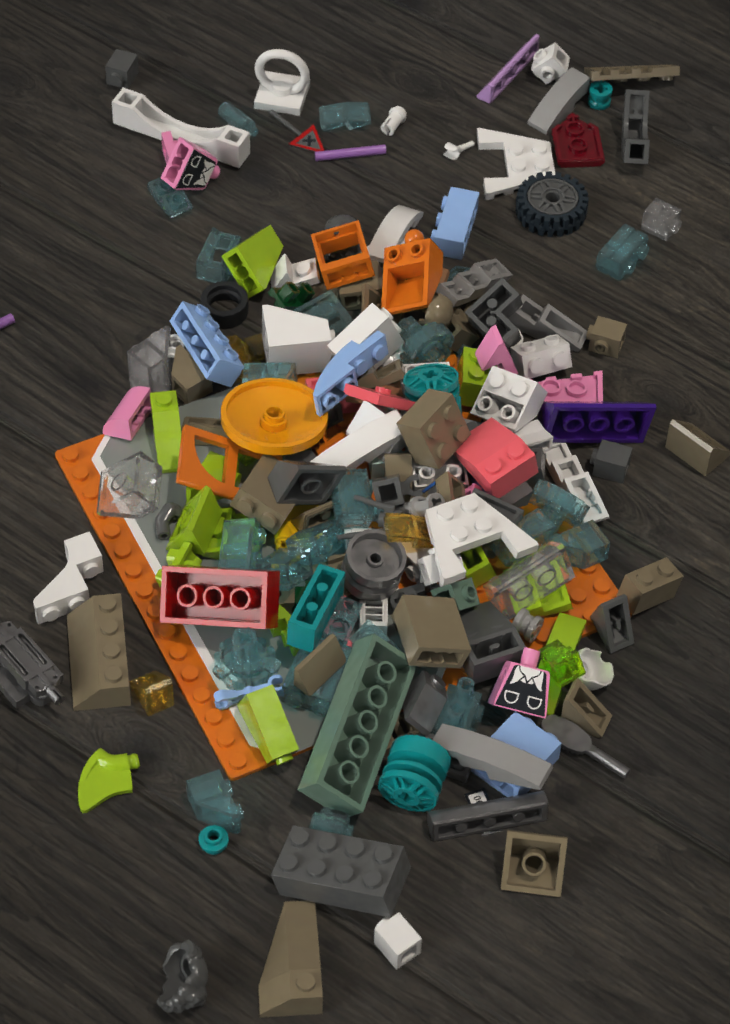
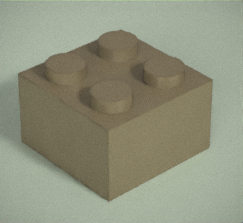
(433, 428)

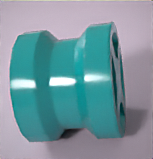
(600, 95)

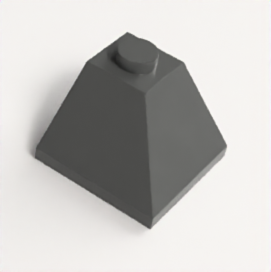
(304, 481)

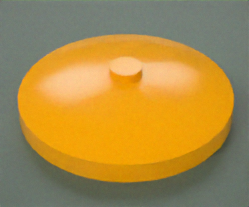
(272, 416)

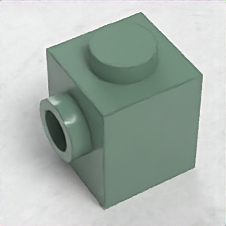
(462, 591)

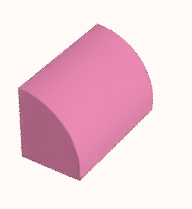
(129, 414)

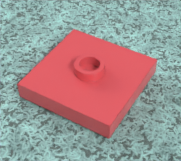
(379, 396)

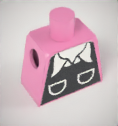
(190, 167)
(522, 686)

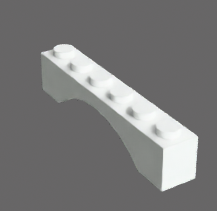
(141, 115)

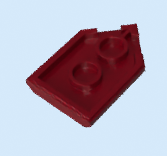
(577, 143)

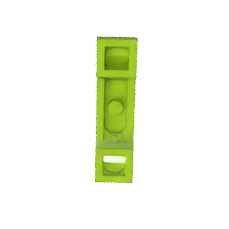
(568, 631)

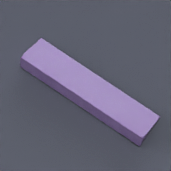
(509, 71)

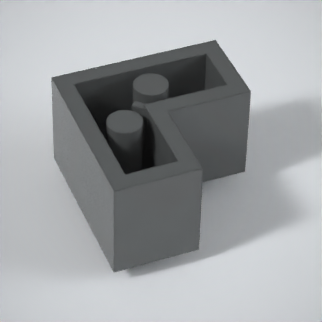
(495, 309)

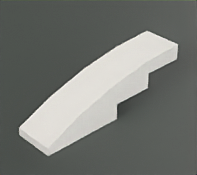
(364, 443)
(569, 475)

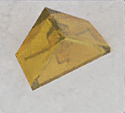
(154, 691)

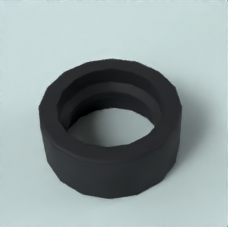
(229, 291)

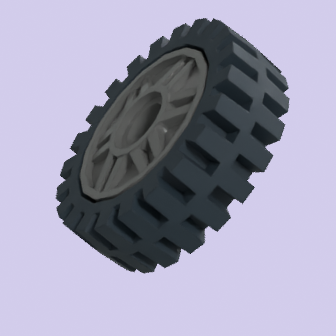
(552, 204)

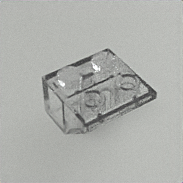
(152, 362)

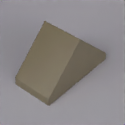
(585, 710)

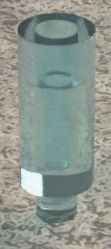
(237, 118)

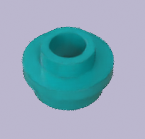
(213, 846)

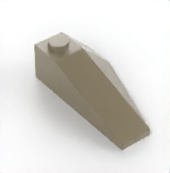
(293, 968)

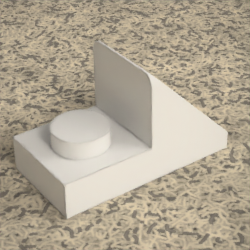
(296, 273)

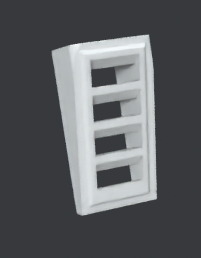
(383, 624)

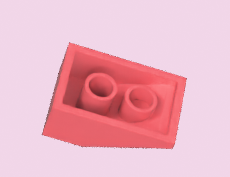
(497, 458)

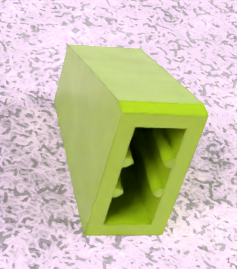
(254, 260)
(268, 725)

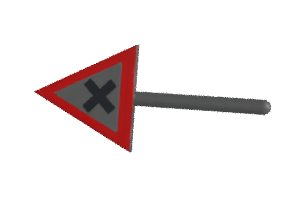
(307, 140)

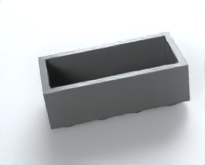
(341, 871)

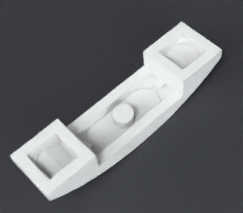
(393, 230)

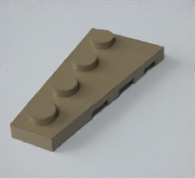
(641, 73)

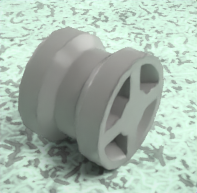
(528, 625)

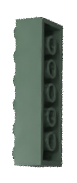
(358, 726)

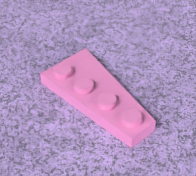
(574, 388)

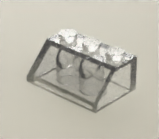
(530, 579)

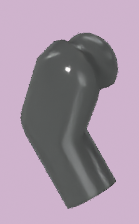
(163, 518)

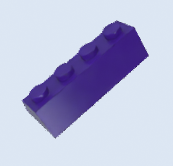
(596, 421)

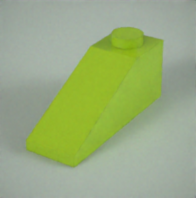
(166, 429)

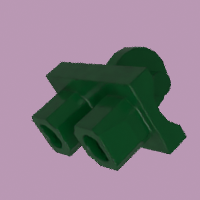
(291, 296)

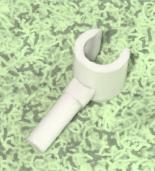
(454, 151)

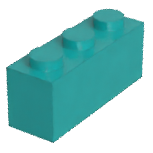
(315, 608)

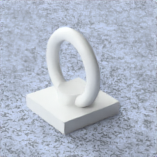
(281, 91)

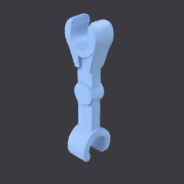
(227, 698)

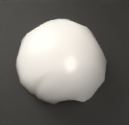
(597, 671)

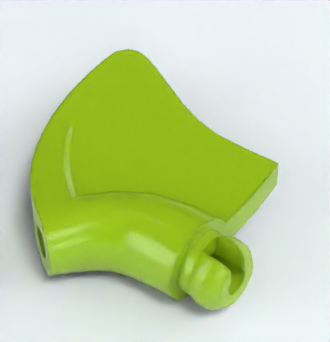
(105, 777)

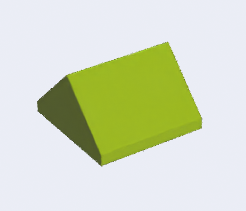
(197, 522)

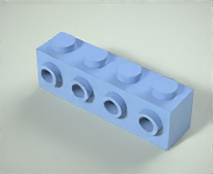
(207, 343)

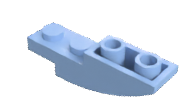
(345, 368)

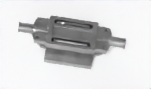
(26, 669)

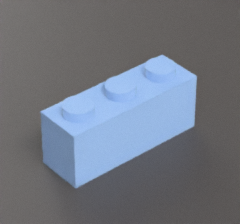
(455, 222)

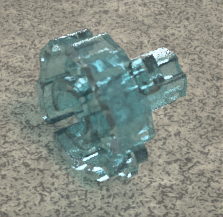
(424, 343)
(558, 504)
(245, 659)

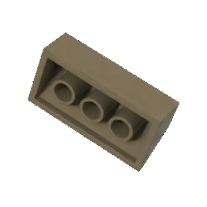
(98, 654)

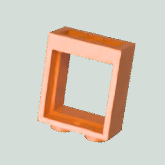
(346, 269)

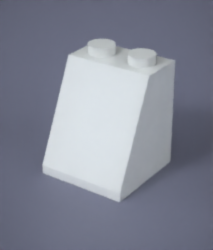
(296, 339)

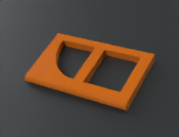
(193, 474)

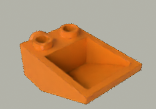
(411, 273)

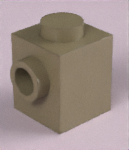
(606, 336)

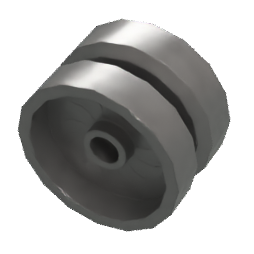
(373, 565)

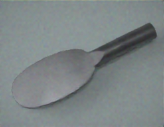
(579, 742)

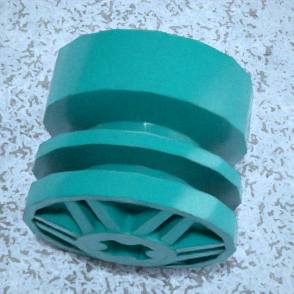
(432, 376)
(414, 773)

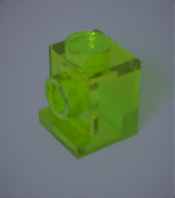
(562, 662)

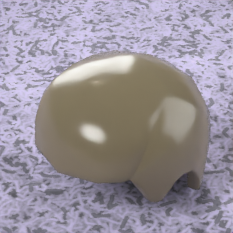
(439, 310)

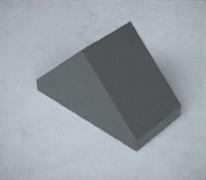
(614, 623)

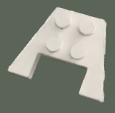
(522, 159)
(466, 525)

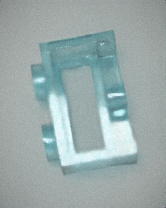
(213, 270)

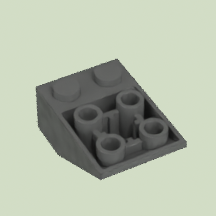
(491, 641)

